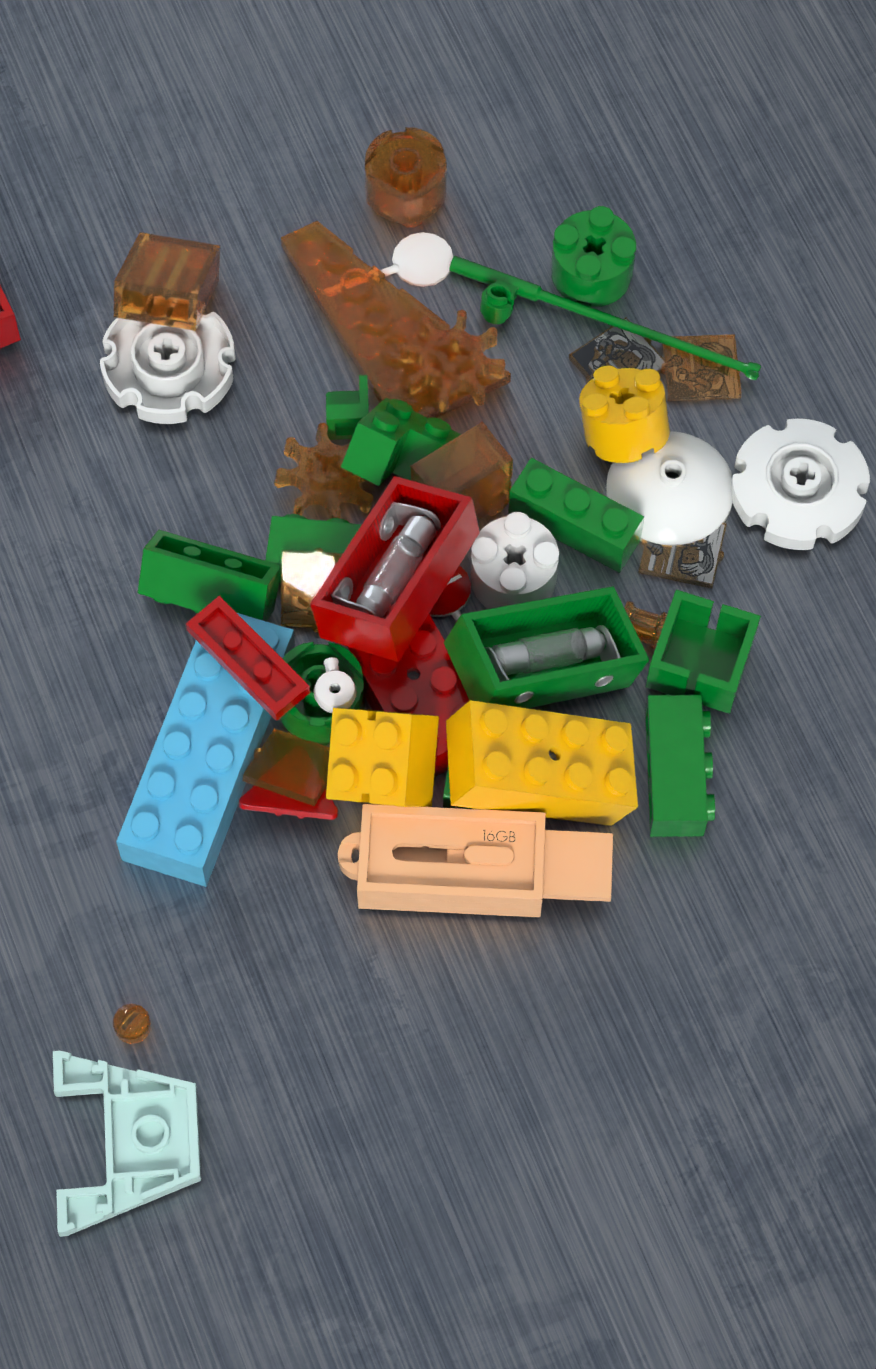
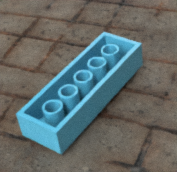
(197, 767)

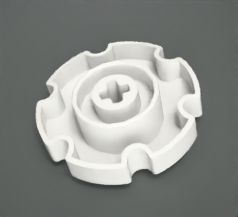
(167, 367)
(793, 513)

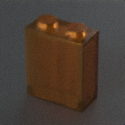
(166, 281)

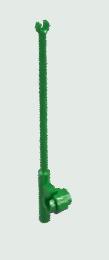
(499, 298)

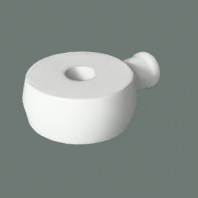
(331, 681)

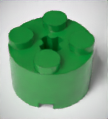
(593, 257)
(307, 718)

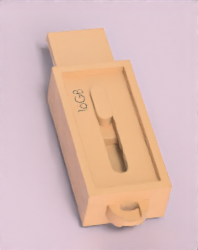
(472, 861)

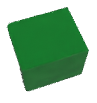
(345, 410)

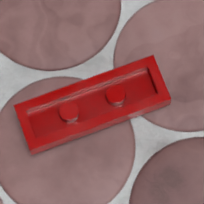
(247, 658)

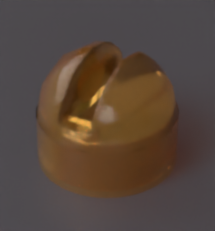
(137, 1029)

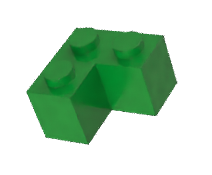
(393, 440)

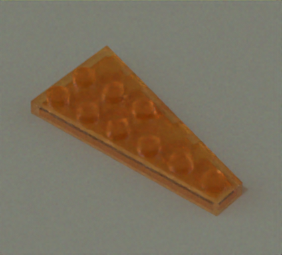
(370, 317)

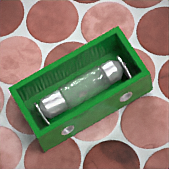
(547, 649)

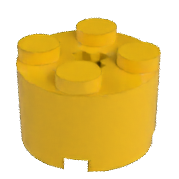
(624, 413)

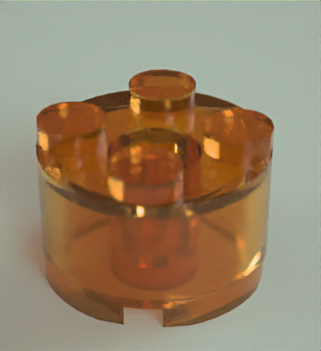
(405, 176)

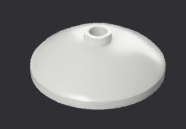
(677, 508)

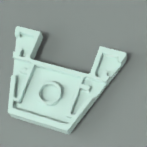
(147, 1138)

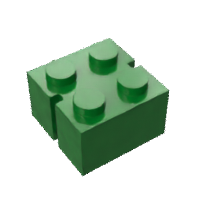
(701, 658)

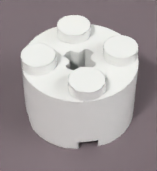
(513, 562)

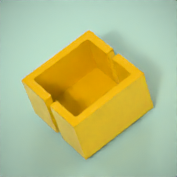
(382, 757)

